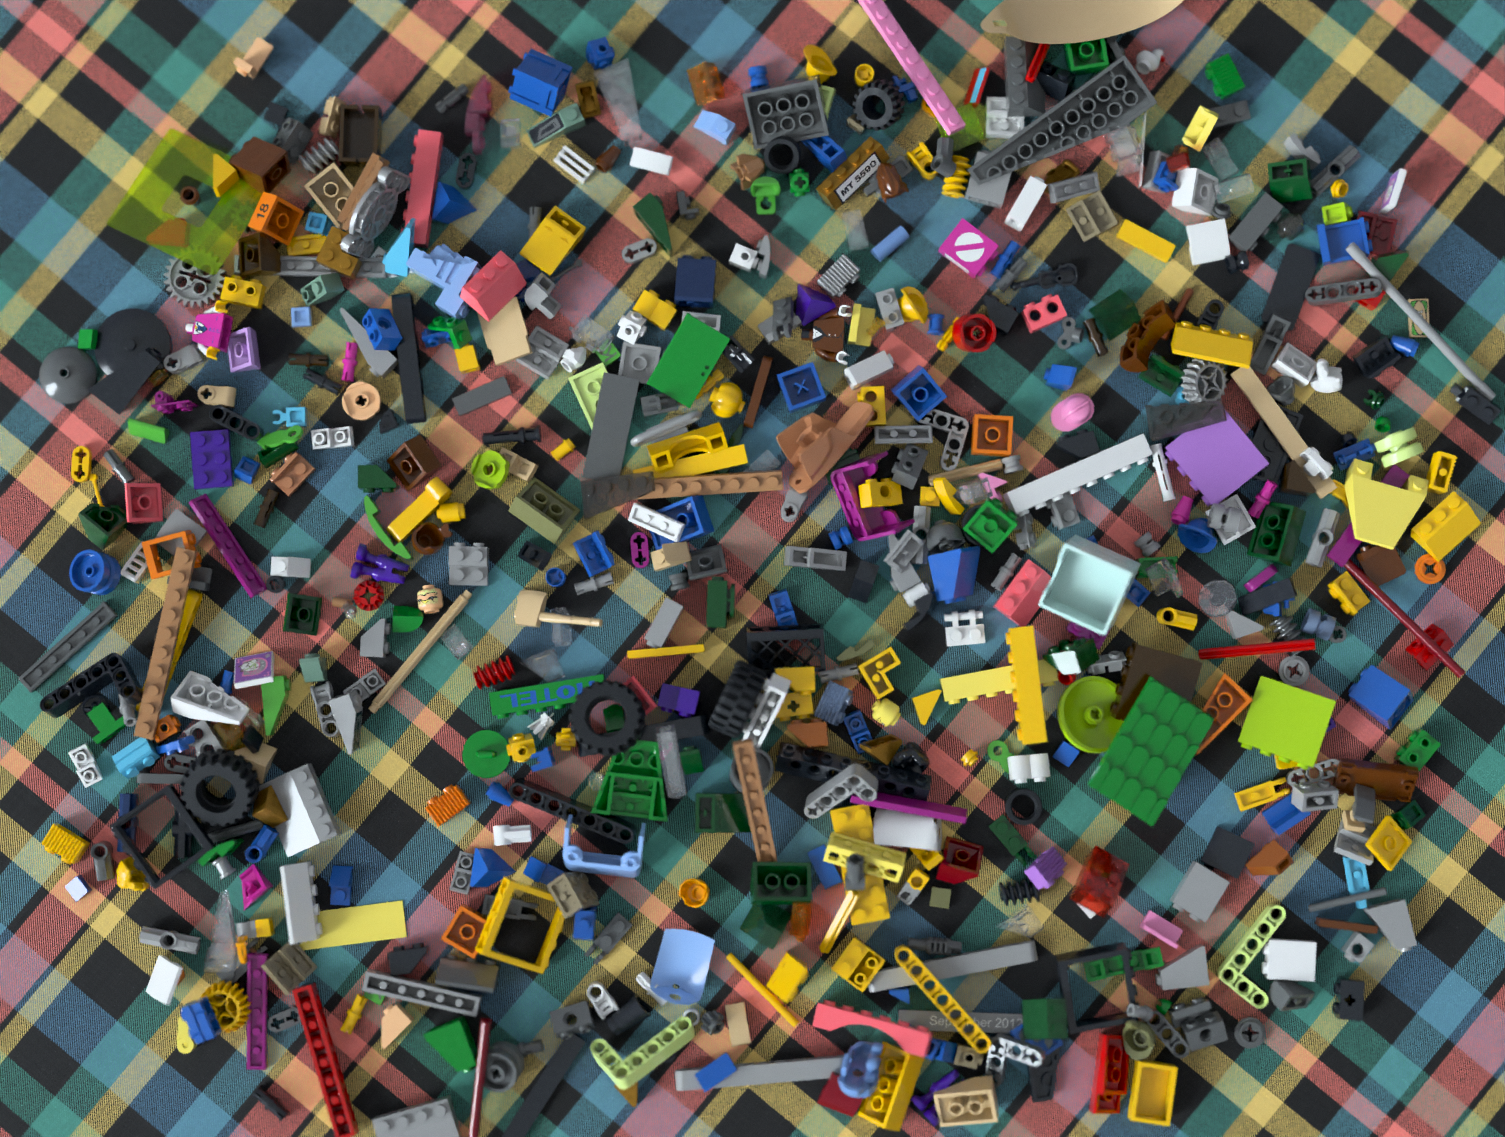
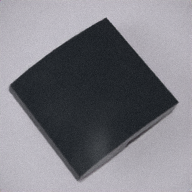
(1227, 852)

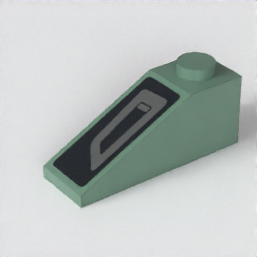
(557, 125)

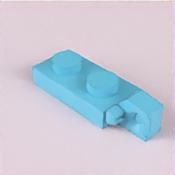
(1356, 879)

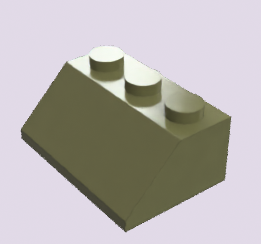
(544, 510)

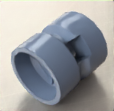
(1316, 623)

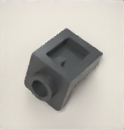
(684, 203)

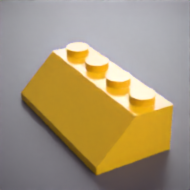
(1212, 344)
(895, 1087)

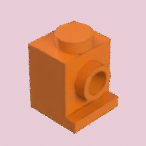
(173, 728)

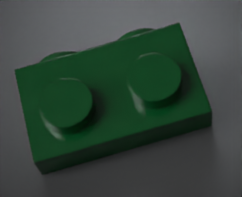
(1162, 375)

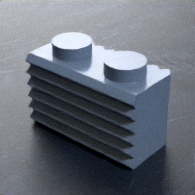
(833, 703)

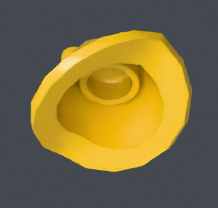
(913, 305)

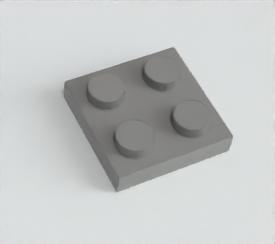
(638, 361)

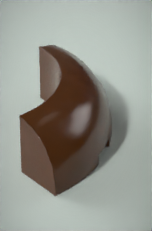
(1144, 336)

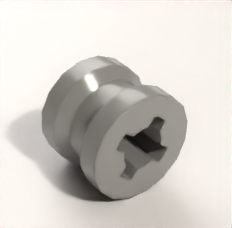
(1012, 464)

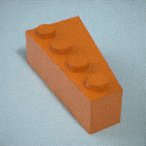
(1223, 705)

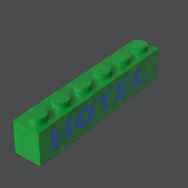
(539, 696)

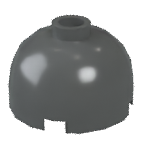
(944, 536)

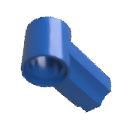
(262, 843)

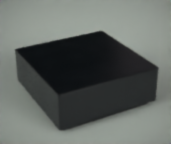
(275, 114)
(252, 739)

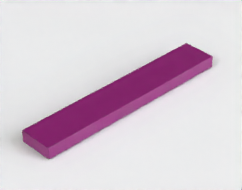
(1347, 543)
(228, 545)
(915, 807)
(257, 1023)

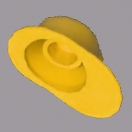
(818, 63)

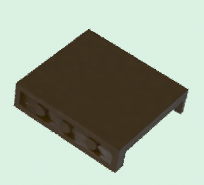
(1142, 662)

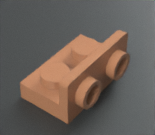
(292, 473)

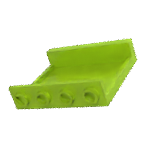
(1286, 722)

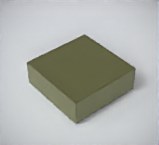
(940, 897)

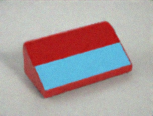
(976, 86)

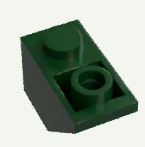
(375, 478)
(691, 760)

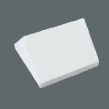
(1295, 365)

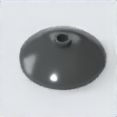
(79, 378)

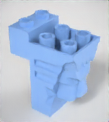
(448, 272)

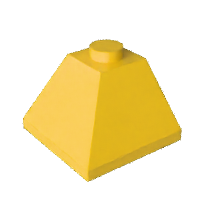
(801, 679)

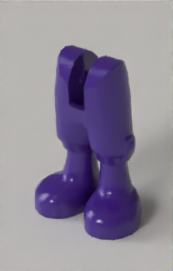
(384, 563)
(922, 1101)

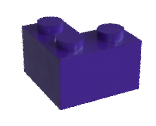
(678, 699)

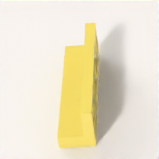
(881, 856)

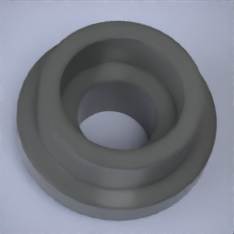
(1222, 211)

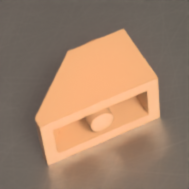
(393, 1023)

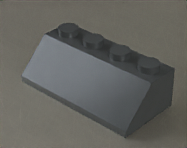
(1021, 95)

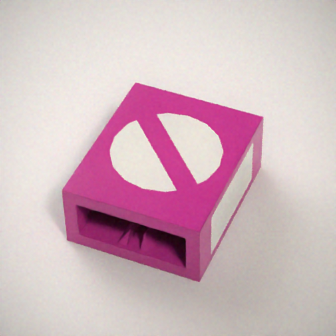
(969, 249)

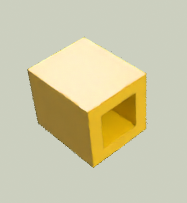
(467, 359)

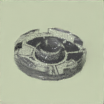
(1217, 598)

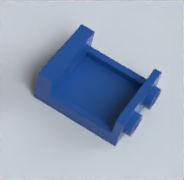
(1336, 238)

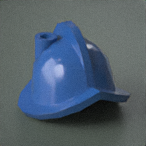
(1197, 536)

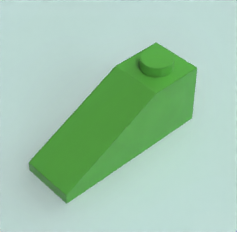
(274, 700)

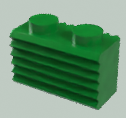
(1224, 77)

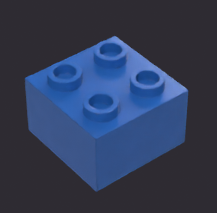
(801, 387)

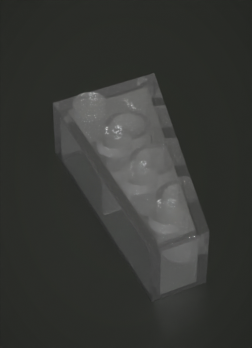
(618, 92)

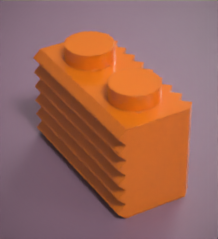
(447, 805)

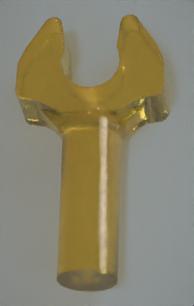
(877, 324)

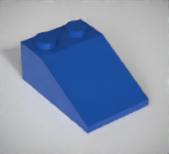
(693, 514)

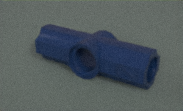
(128, 802)

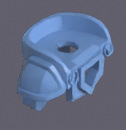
(861, 1057)

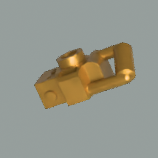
(1061, 173)

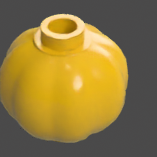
(726, 400)

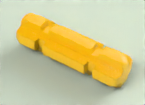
(946, 338)
(711, 382)

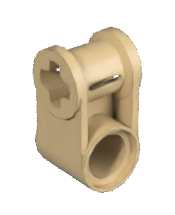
(221, 395)

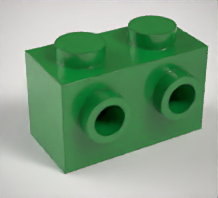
(1417, 749)

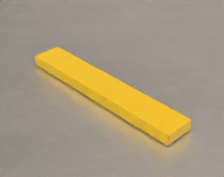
(702, 463)

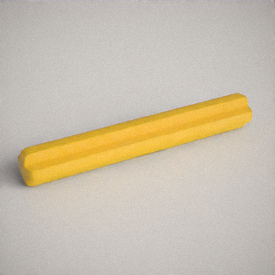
(839, 921)

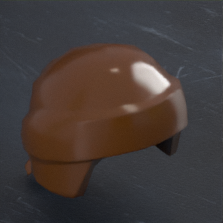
(429, 538)

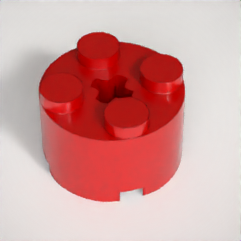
(963, 333)

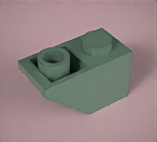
(322, 289)
(314, 668)

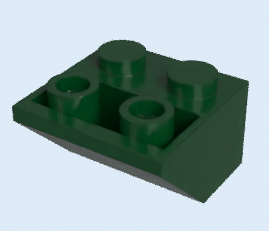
(1290, 180)
(1072, 656)

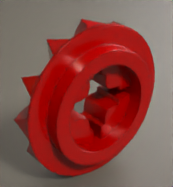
(361, 590)

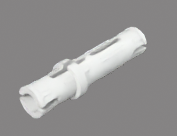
(1157, 450)

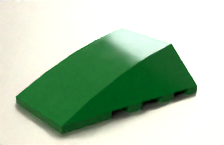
(633, 784)

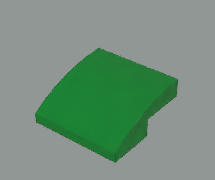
(221, 850)

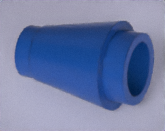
(1404, 345)
(499, 794)

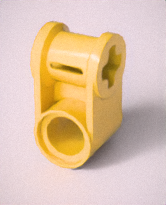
(920, 158)

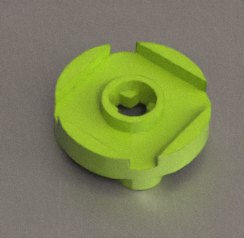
(500, 469)

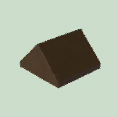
(1294, 481)

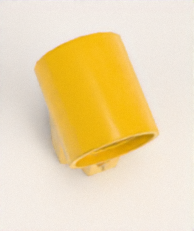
(1178, 618)

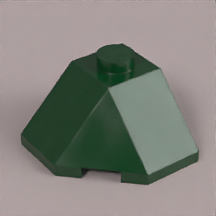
(103, 524)

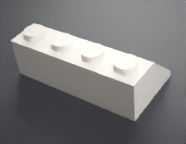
(300, 902)

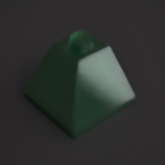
(766, 924)

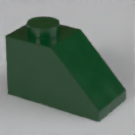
(1390, 262)

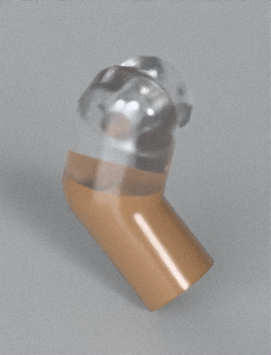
(347, 605)

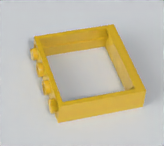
(496, 916)

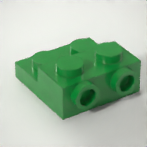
(991, 524)

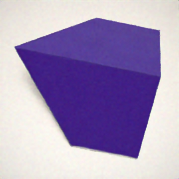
(811, 304)

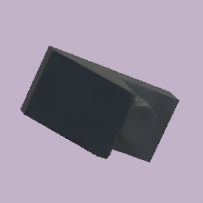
(534, 555)

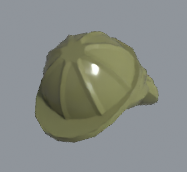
(1138, 1039)

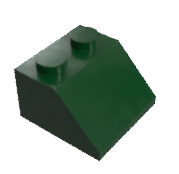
(1044, 1019)

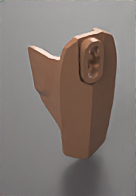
(818, 443)

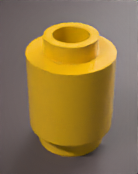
(451, 512)

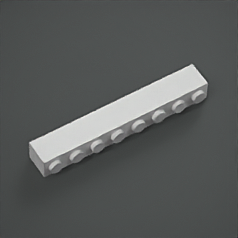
(1078, 474)

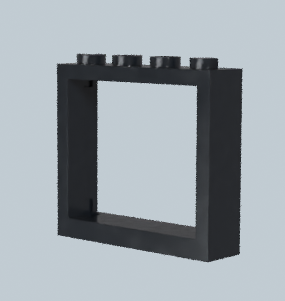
(131, 848)
(1093, 954)

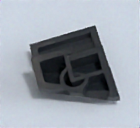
(924, 607)

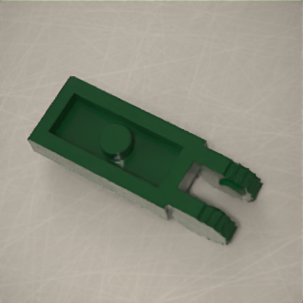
(1010, 838)

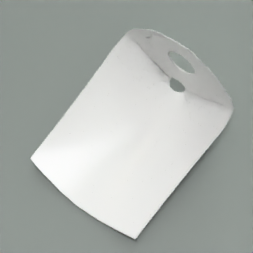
(906, 830)

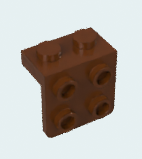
(1380, 563)

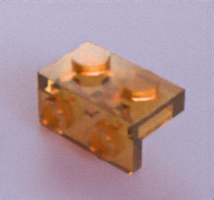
(705, 83)

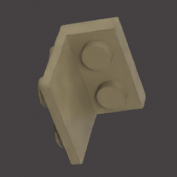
(572, 893)

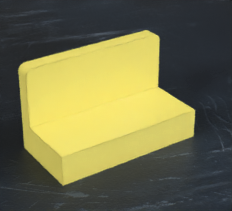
(860, 322)

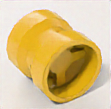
(865, 71)

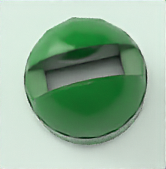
(1383, 428)
(1164, 1007)

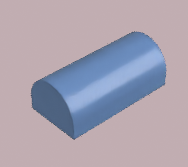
(890, 243)

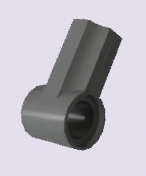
(943, 161)
(103, 863)
(855, 873)

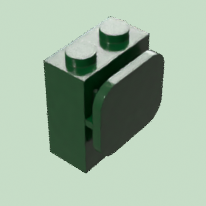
(719, 602)

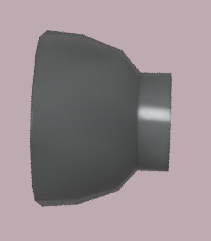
(1282, 390)

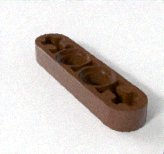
(758, 392)

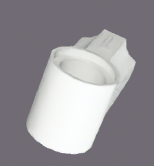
(511, 834)

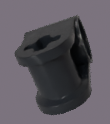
(1209, 318)

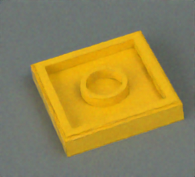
(1388, 843)

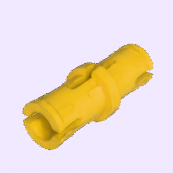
(354, 1014)

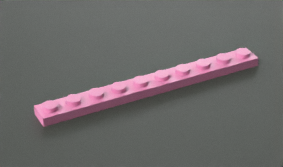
(914, 65)

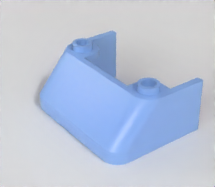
(606, 864)

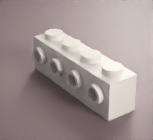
(767, 708)

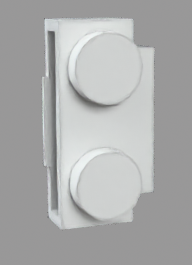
(1315, 464)

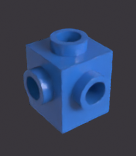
(599, 53)

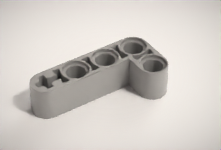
(849, 781)

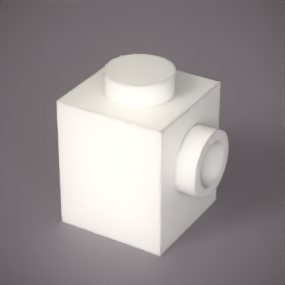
(744, 258)

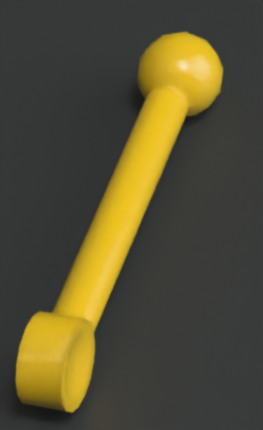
(93, 477)

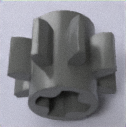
(712, 1022)

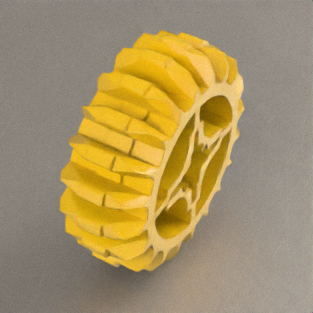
(235, 1005)

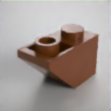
(1270, 860)

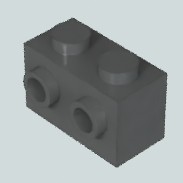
(909, 466)

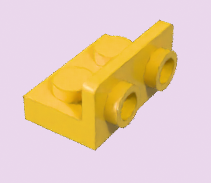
(1348, 593)

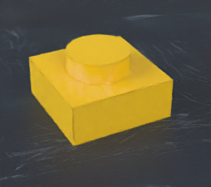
(929, 497)

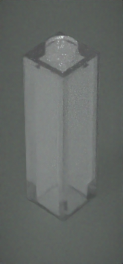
(671, 761)

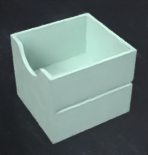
(1089, 584)

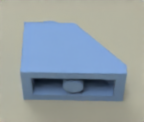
(715, 126)

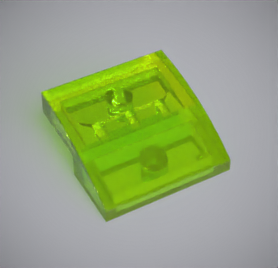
(971, 132)

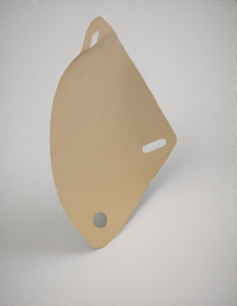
(1073, 19)

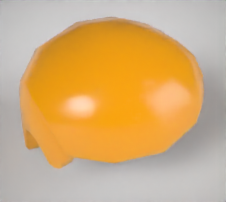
(694, 892)

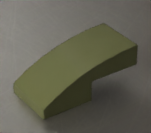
(850, 653)

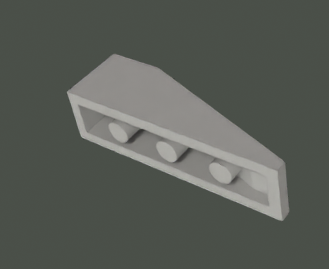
(381, 361)

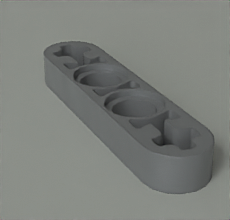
(1343, 295)

